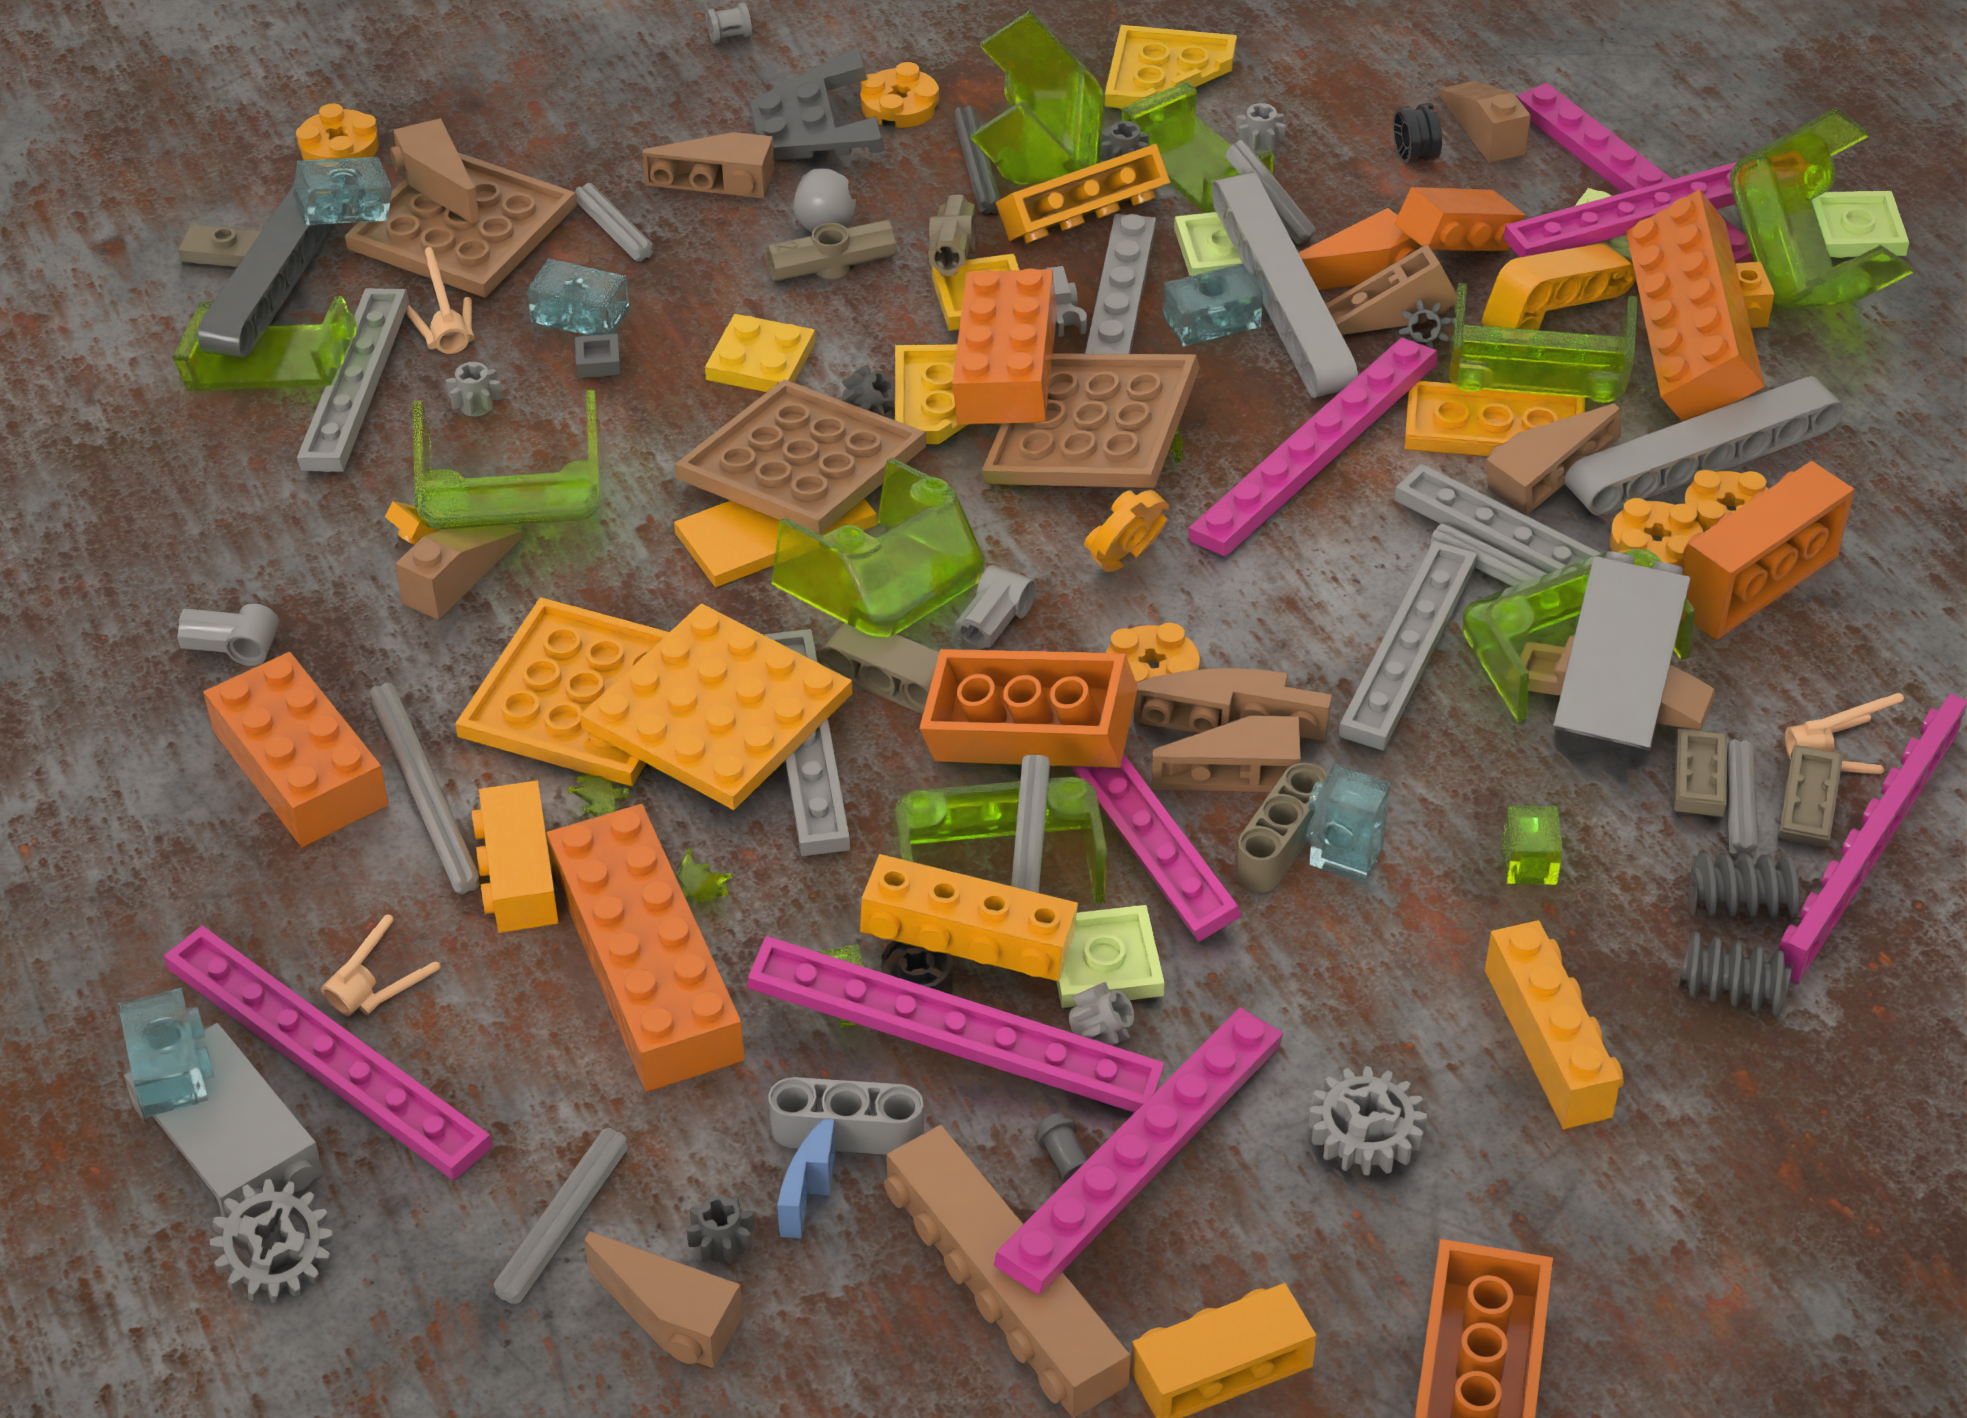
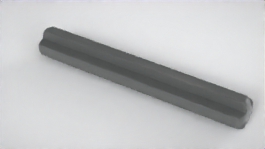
(976, 161)

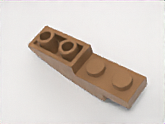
(1217, 696)
(1684, 697)

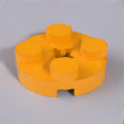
(900, 96)
(338, 134)
(1715, 490)
(1644, 519)
(1129, 529)
(1158, 644)

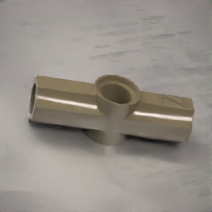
(952, 235)
(831, 250)

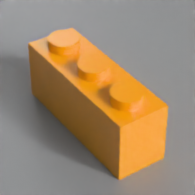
(514, 857)
(1222, 1353)

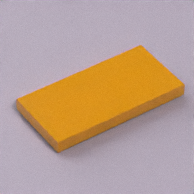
(1477, 422)
(739, 541)

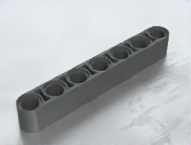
(261, 282)

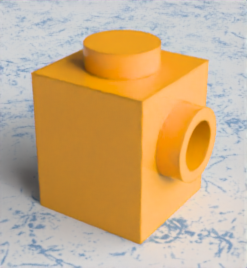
(1756, 292)

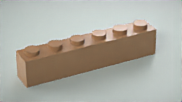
(968, 1222)

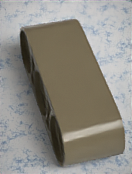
(882, 665)
(1277, 830)

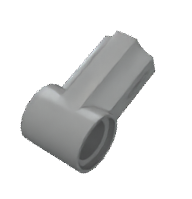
(998, 599)
(241, 635)

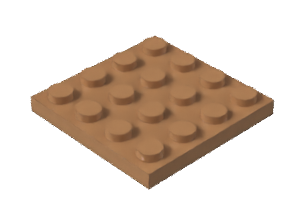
(475, 256)
(1103, 424)
(800, 456)

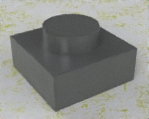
(597, 355)

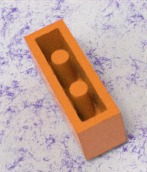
(1457, 218)

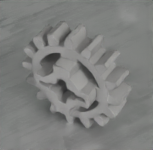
(1367, 1120)
(250, 1232)

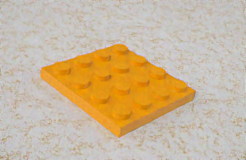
(551, 676)
(716, 705)

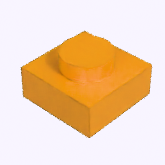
(408, 522)

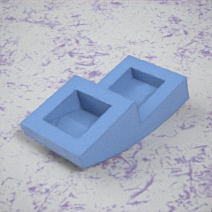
(808, 1174)

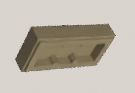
(216, 245)
(1700, 772)
(1810, 796)

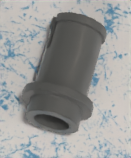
(1059, 1137)

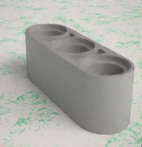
(866, 1114)

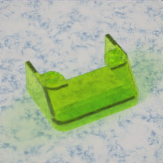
(1053, 110)
(1781, 226)
(1541, 359)
(453, 502)
(891, 578)
(1532, 605)
(993, 812)

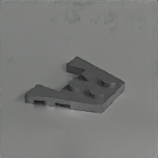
(802, 116)

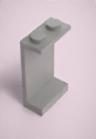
(1622, 650)
(241, 1130)

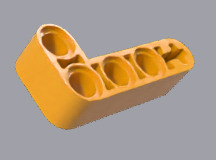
(1554, 281)

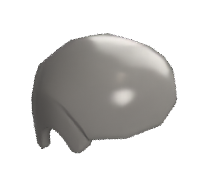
(823, 199)

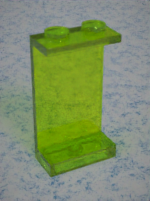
(1187, 146)
(280, 358)

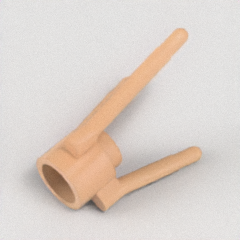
(449, 329)
(1819, 735)
(353, 983)

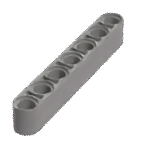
(1286, 284)
(1704, 443)

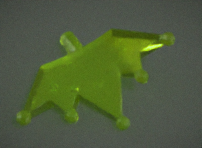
(598, 793)
(701, 884)

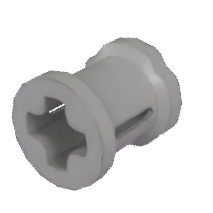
(728, 23)

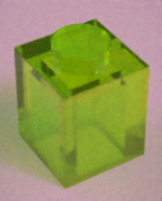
(1532, 845)

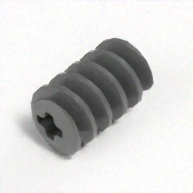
(1744, 884)
(1736, 973)

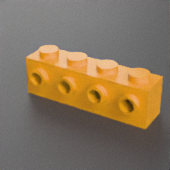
(1083, 192)
(965, 919)
(1553, 1024)

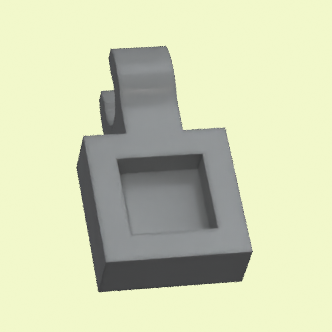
(1067, 303)

